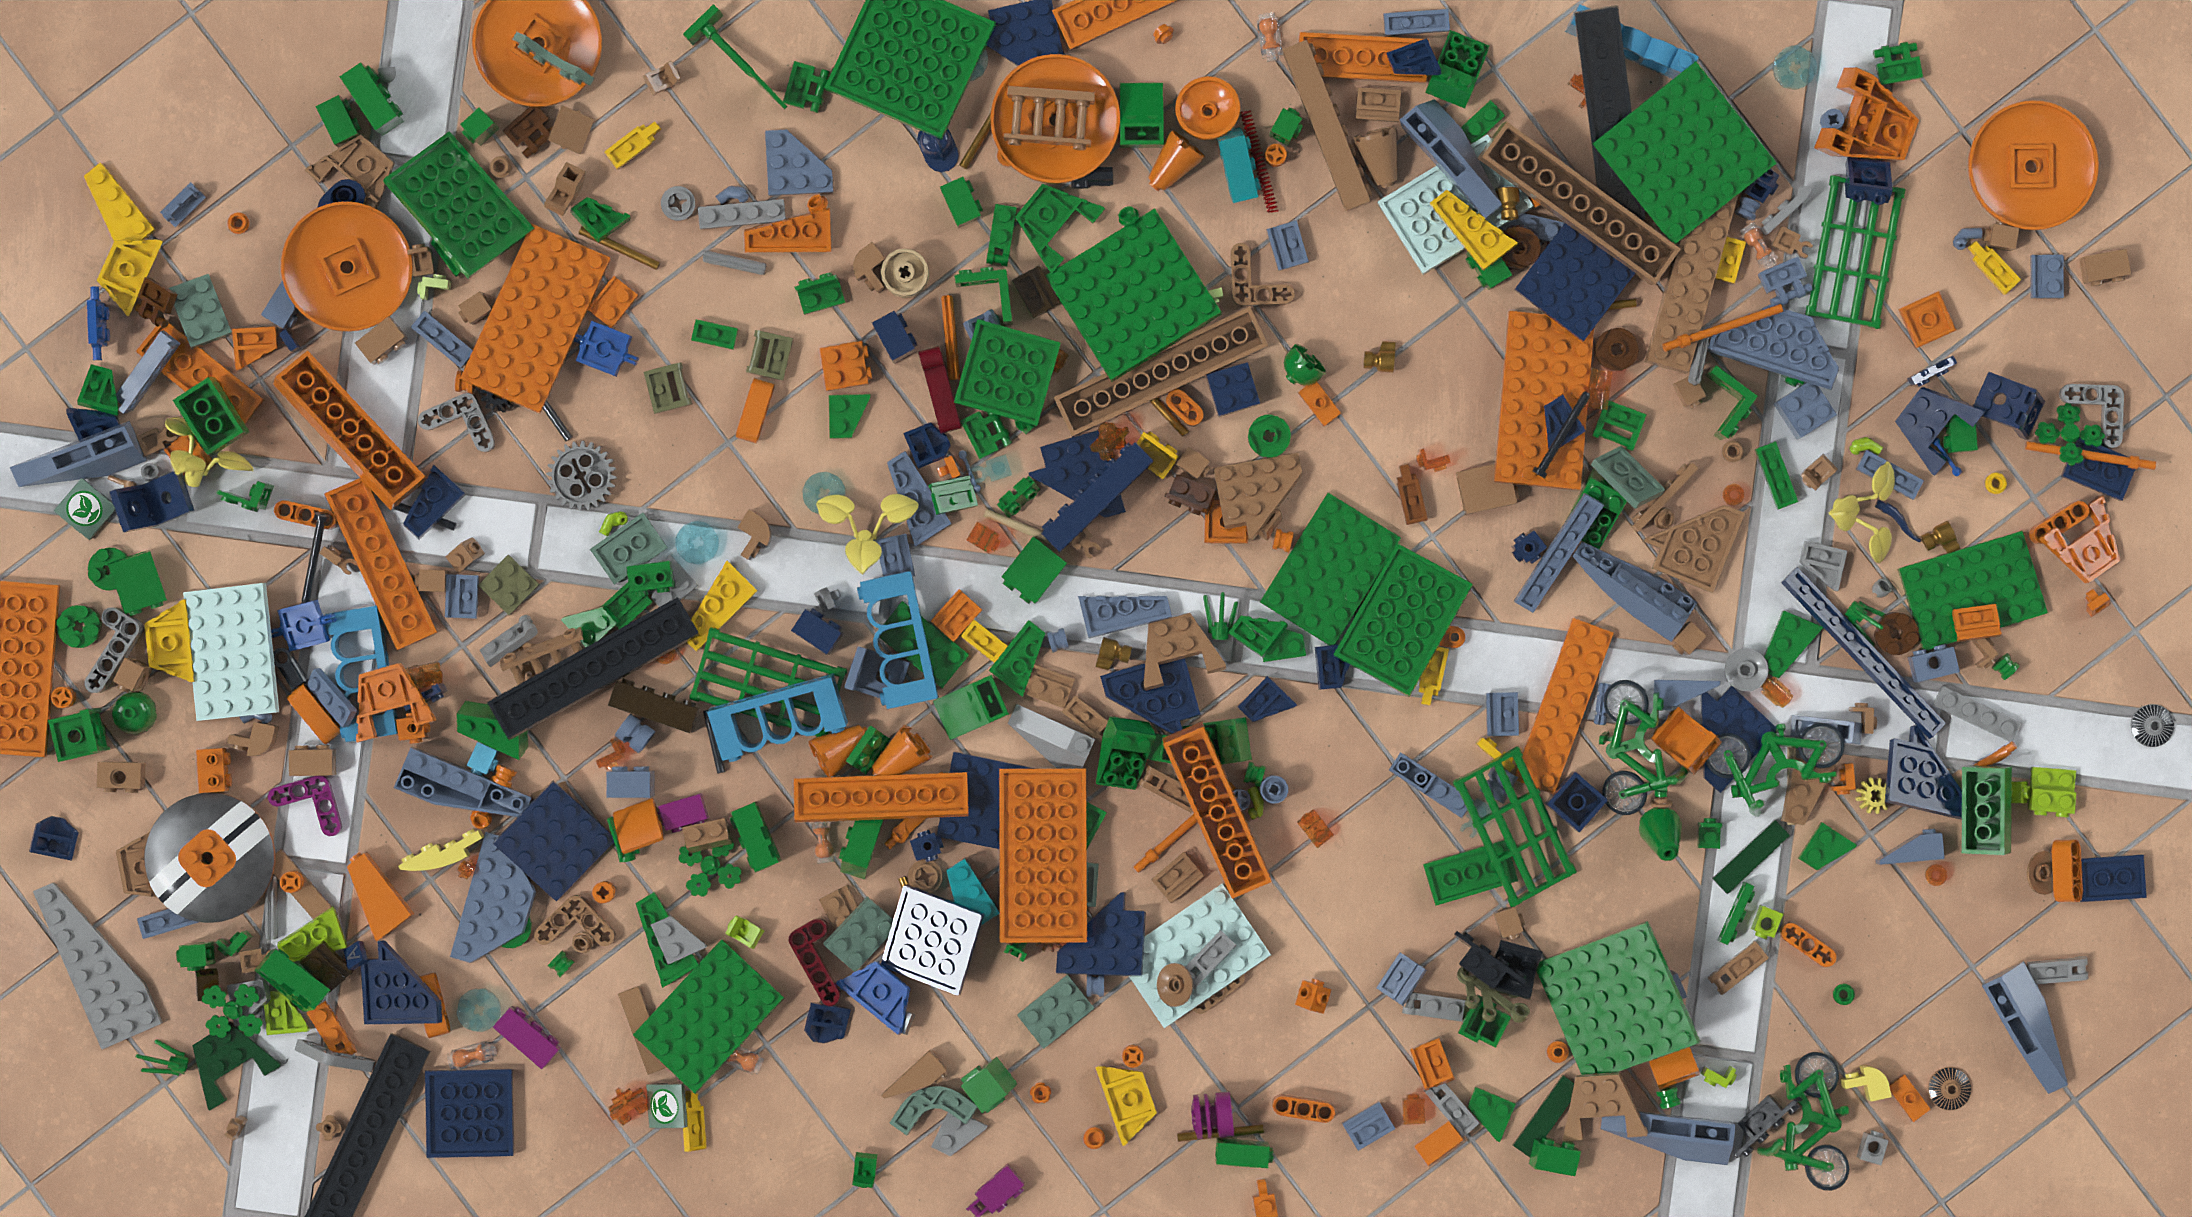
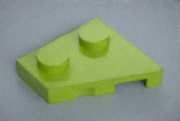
(283, 1016)

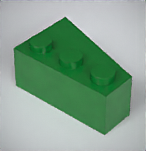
(480, 724)
(860, 847)
(291, 980)

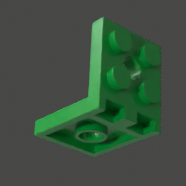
(989, 276)
(1737, 390)
(91, 730)

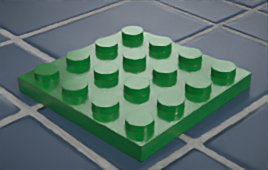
(1007, 372)

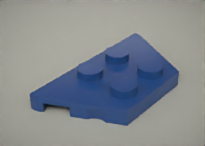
(879, 993)

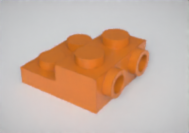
(845, 365)

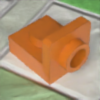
(1846, 775)

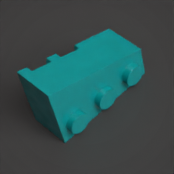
(1238, 165)
(970, 891)

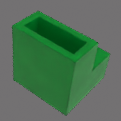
(1158, 751)

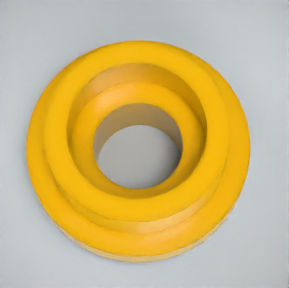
(2002, 483)

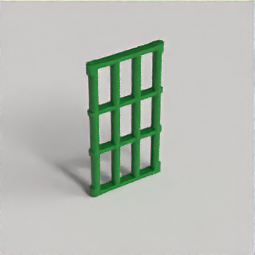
(1841, 270)
(752, 668)
(1497, 812)

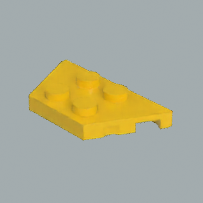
(126, 269)
(170, 642)
(1127, 1099)

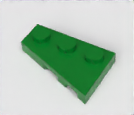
(1788, 642)
(1019, 657)

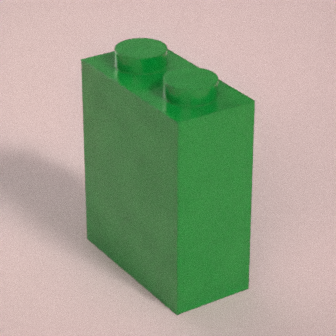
(1033, 571)
(137, 582)
(1243, 1153)

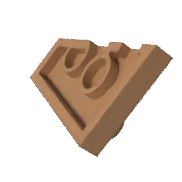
(1801, 795)

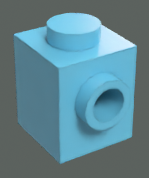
(483, 759)

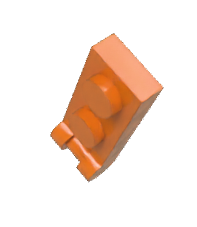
(331, 1029)

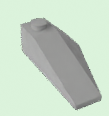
(1056, 742)

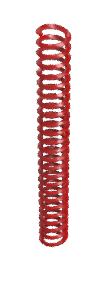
(1259, 162)

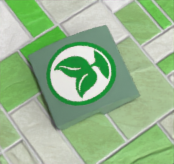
(85, 509)
(666, 1105)

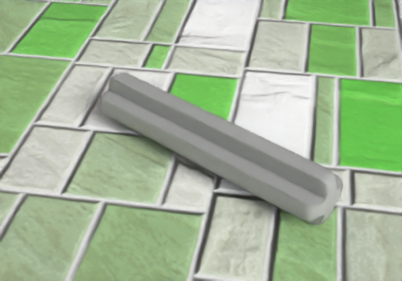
(734, 262)
(1698, 361)
(271, 910)

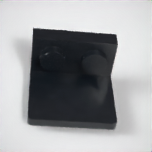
(1522, 959)

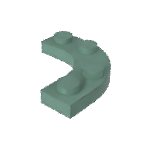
(543, 56)
(928, 1099)

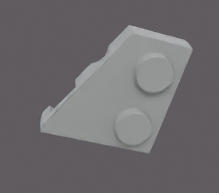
(955, 1134)

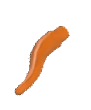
(1998, 755)

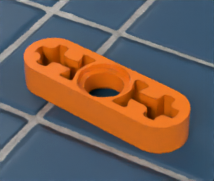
(1797, 930)

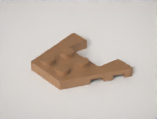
(359, 162)
(1176, 640)
(132, 868)
(1601, 1097)

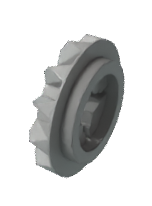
(682, 194)

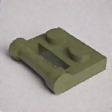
(776, 357)
(660, 389)

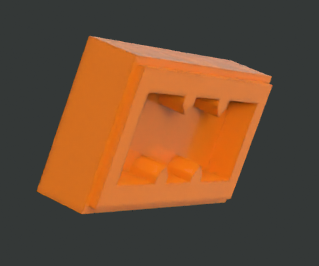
(1319, 403)
(1908, 1098)

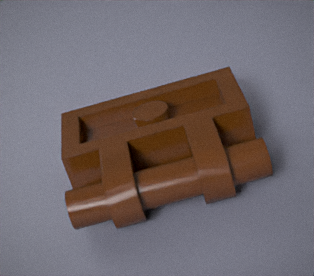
(525, 126)
(158, 296)

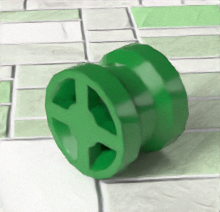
(2005, 666)
(1254, 774)
(561, 964)
(1668, 1097)

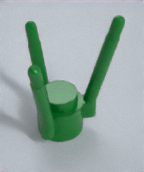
(1857, 612)
(1220, 629)
(622, 857)
(176, 1064)

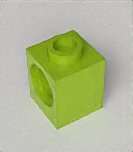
(1774, 916)

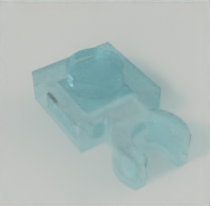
(996, 468)
(1483, 810)

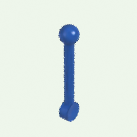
(1956, 470)

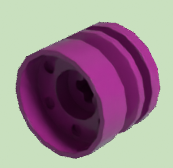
(1213, 1115)

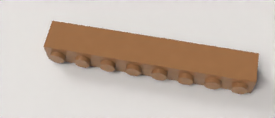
(1326, 126)

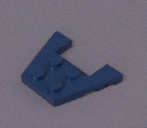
(1927, 417)

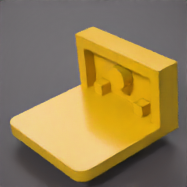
(1162, 456)

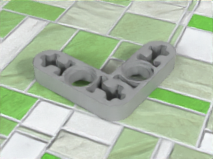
(2101, 399)
(467, 414)
(333, 1058)

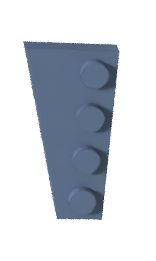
(911, 484)
(1114, 614)

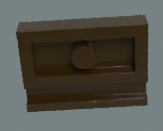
(1036, 291)
(326, 966)

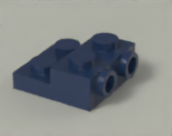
(1868, 180)

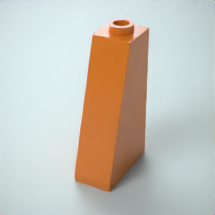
(377, 895)

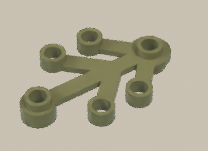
(1518, 1011)

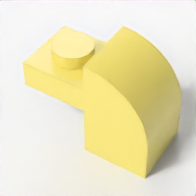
(1874, 1082)

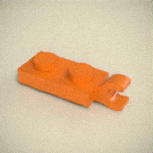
(1264, 1203)

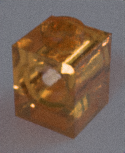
(984, 538)

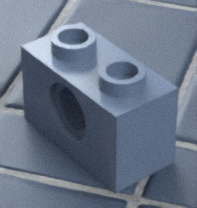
(1946, 663)

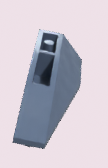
(1452, 153)
(86, 458)
(1637, 591)
(455, 786)
(2028, 1023)
(1680, 1136)

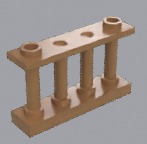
(1061, 99)
(512, 660)

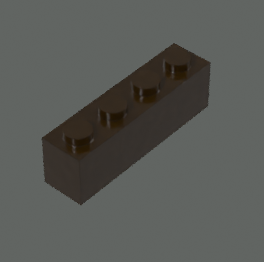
(653, 706)

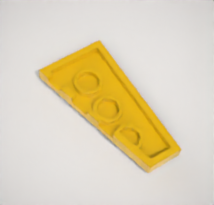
(116, 207)
(1476, 234)
(722, 601)

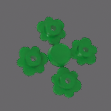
(2070, 434)
(709, 866)
(232, 1010)

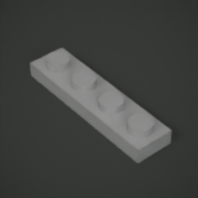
(741, 214)
(1976, 714)

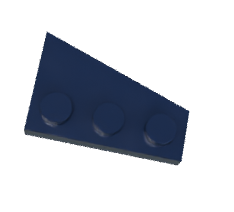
(433, 502)

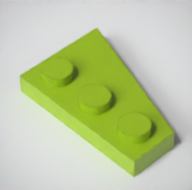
(310, 935)

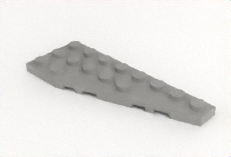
(106, 985)

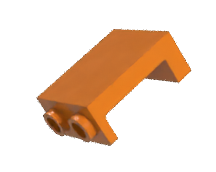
(1685, 740)

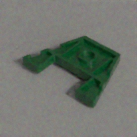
(221, 1055)

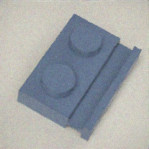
(1287, 245)
(2046, 276)
(895, 555)
(461, 596)
(1502, 714)
(1401, 979)
(1368, 1125)

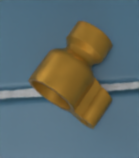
(1510, 199)
(1384, 360)
(1943, 535)
(1110, 651)

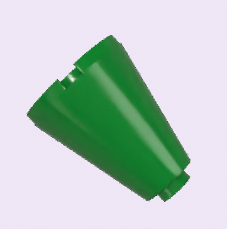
(1661, 832)

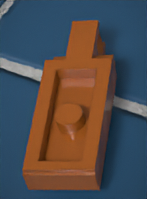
(1411, 496)

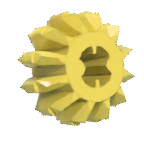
(1866, 795)

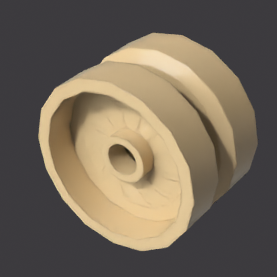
(897, 263)

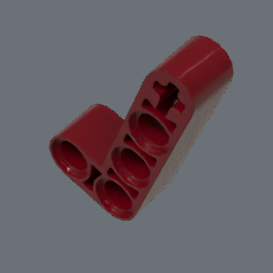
(939, 389)
(818, 964)

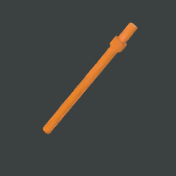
(1685, 340)
(2131, 461)
(1152, 855)

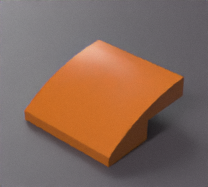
(638, 826)

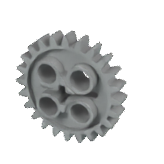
(564, 485)

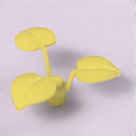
(194, 466)
(1847, 508)
(864, 551)

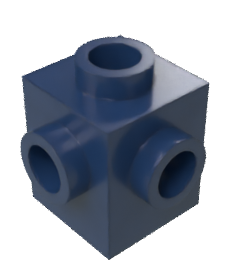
(1763, 186)
(1536, 547)
(918, 846)

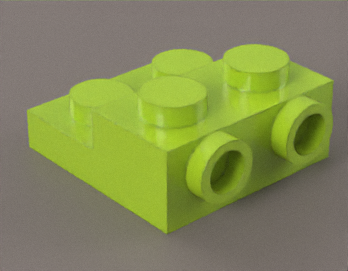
(2052, 791)

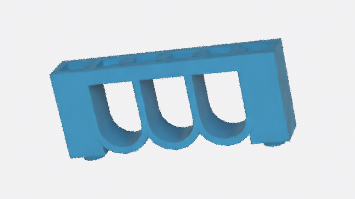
(1647, 51)
(890, 587)
(354, 621)
(727, 733)

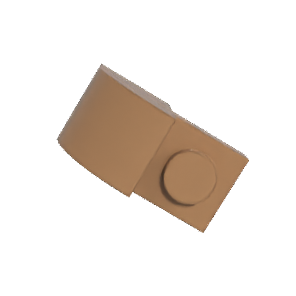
(566, 189)
(865, 262)
(758, 530)
(261, 740)

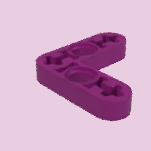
(317, 796)

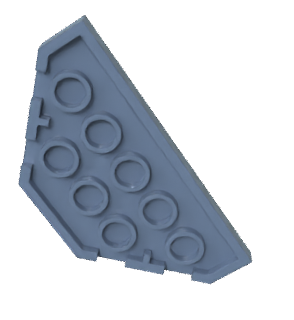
(1781, 344)
(495, 904)

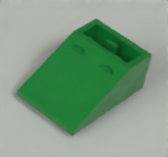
(1460, 67)
(1141, 115)
(1613, 504)
(970, 707)
(1229, 739)
(1124, 752)

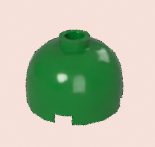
(1302, 367)
(134, 713)

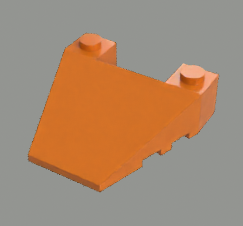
(1875, 122)

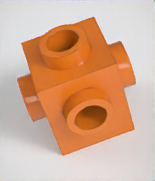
(405, 730)
(1313, 996)

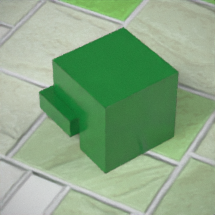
(1476, 1028)
(988, 1085)

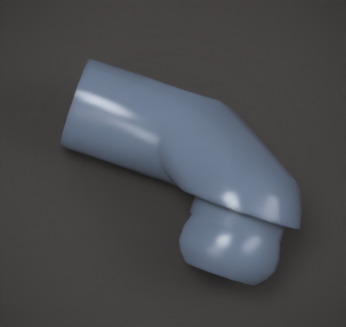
(733, 192)
(1965, 235)
(266, 718)

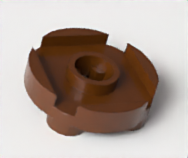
(1529, 240)
(1628, 346)
(1907, 639)

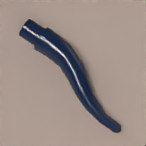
(1897, 516)

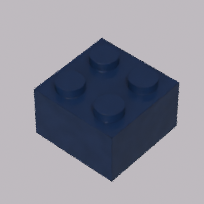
(894, 337)
(1232, 389)
(817, 631)
(1576, 801)

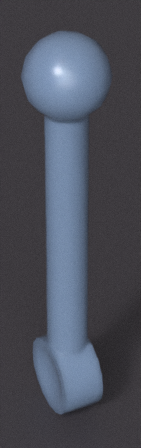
(962, 454)

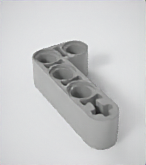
(110, 651)

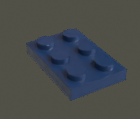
(2100, 476)
(2113, 878)

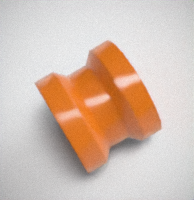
(1276, 151)
(461, 385)
(1282, 540)
(58, 697)
(503, 776)
(288, 884)
(607, 892)
(1132, 1059)

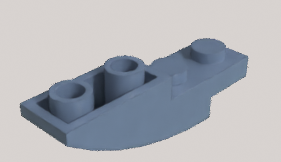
(1429, 784)

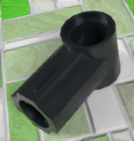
(1100, 177)
(290, 669)

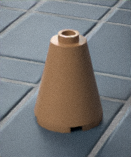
(1380, 154)

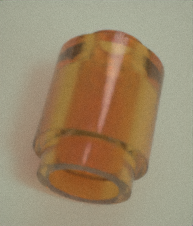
(1776, 692)

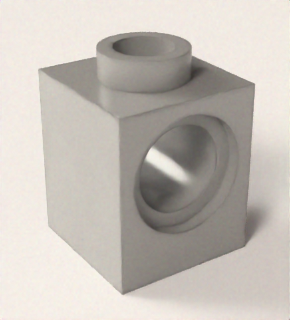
(1876, 1156)

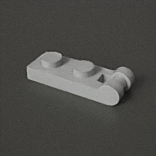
(1785, 209)
(509, 640)
(1210, 957)
(2058, 970)
(1435, 1006)
(1453, 1109)

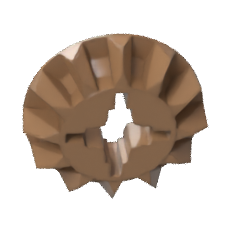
(929, 867)

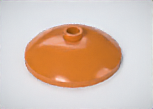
(1204, 95)

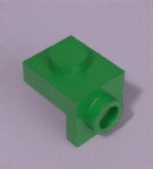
(864, 1170)

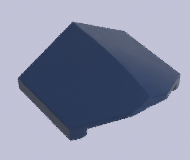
(927, 444)
(54, 838)
(826, 1022)

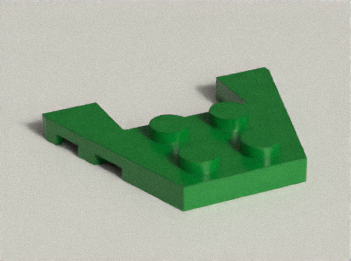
(1045, 216)

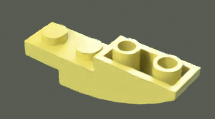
(434, 857)

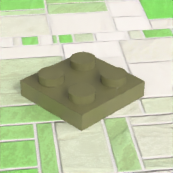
(508, 584)

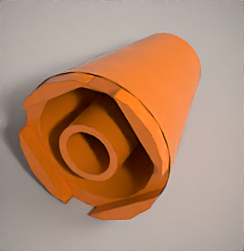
(1174, 161)
(835, 748)
(902, 754)

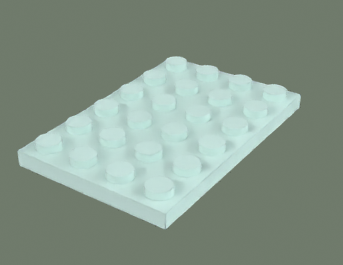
(1418, 224)
(232, 652)
(1185, 937)

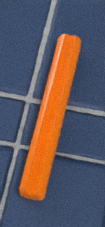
(950, 337)

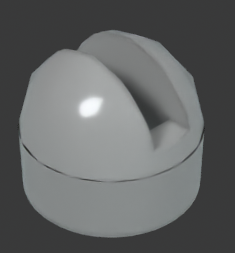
(387, 74)
(145, 471)
(1881, 588)

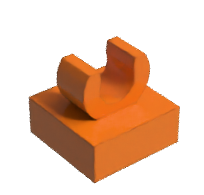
(949, 468)
(2096, 602)

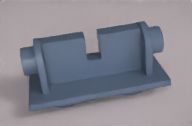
(182, 205)

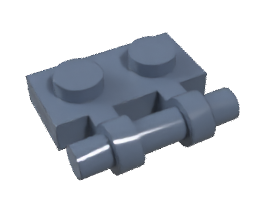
(1782, 275)

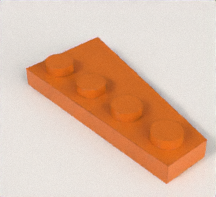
(796, 234)

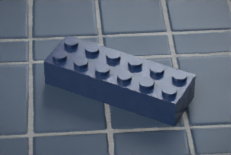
(1097, 496)

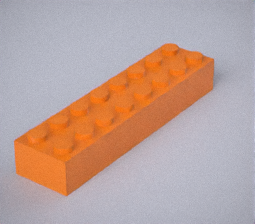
(349, 430)
(1217, 810)

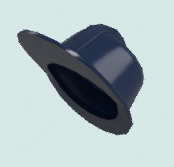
(938, 153)
(343, 191)

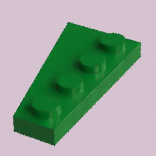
(650, 912)

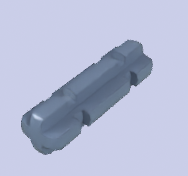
(1600, 718)

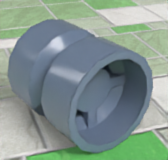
(634, 733)
(1496, 785)
(1273, 789)

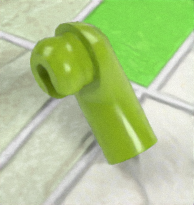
(1865, 444)
(612, 520)
(1258, 803)

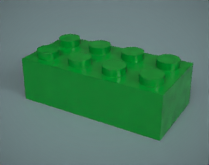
(1986, 809)

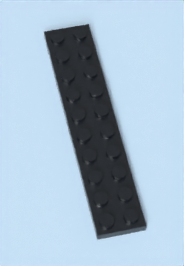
(1605, 91)
(593, 668)
(369, 1129)

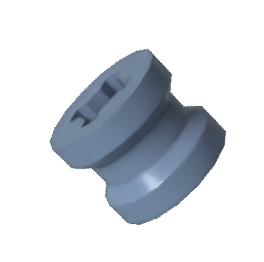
(1828, 119)
(1747, 208)
(1057, 640)
(1243, 798)
(1095, 985)

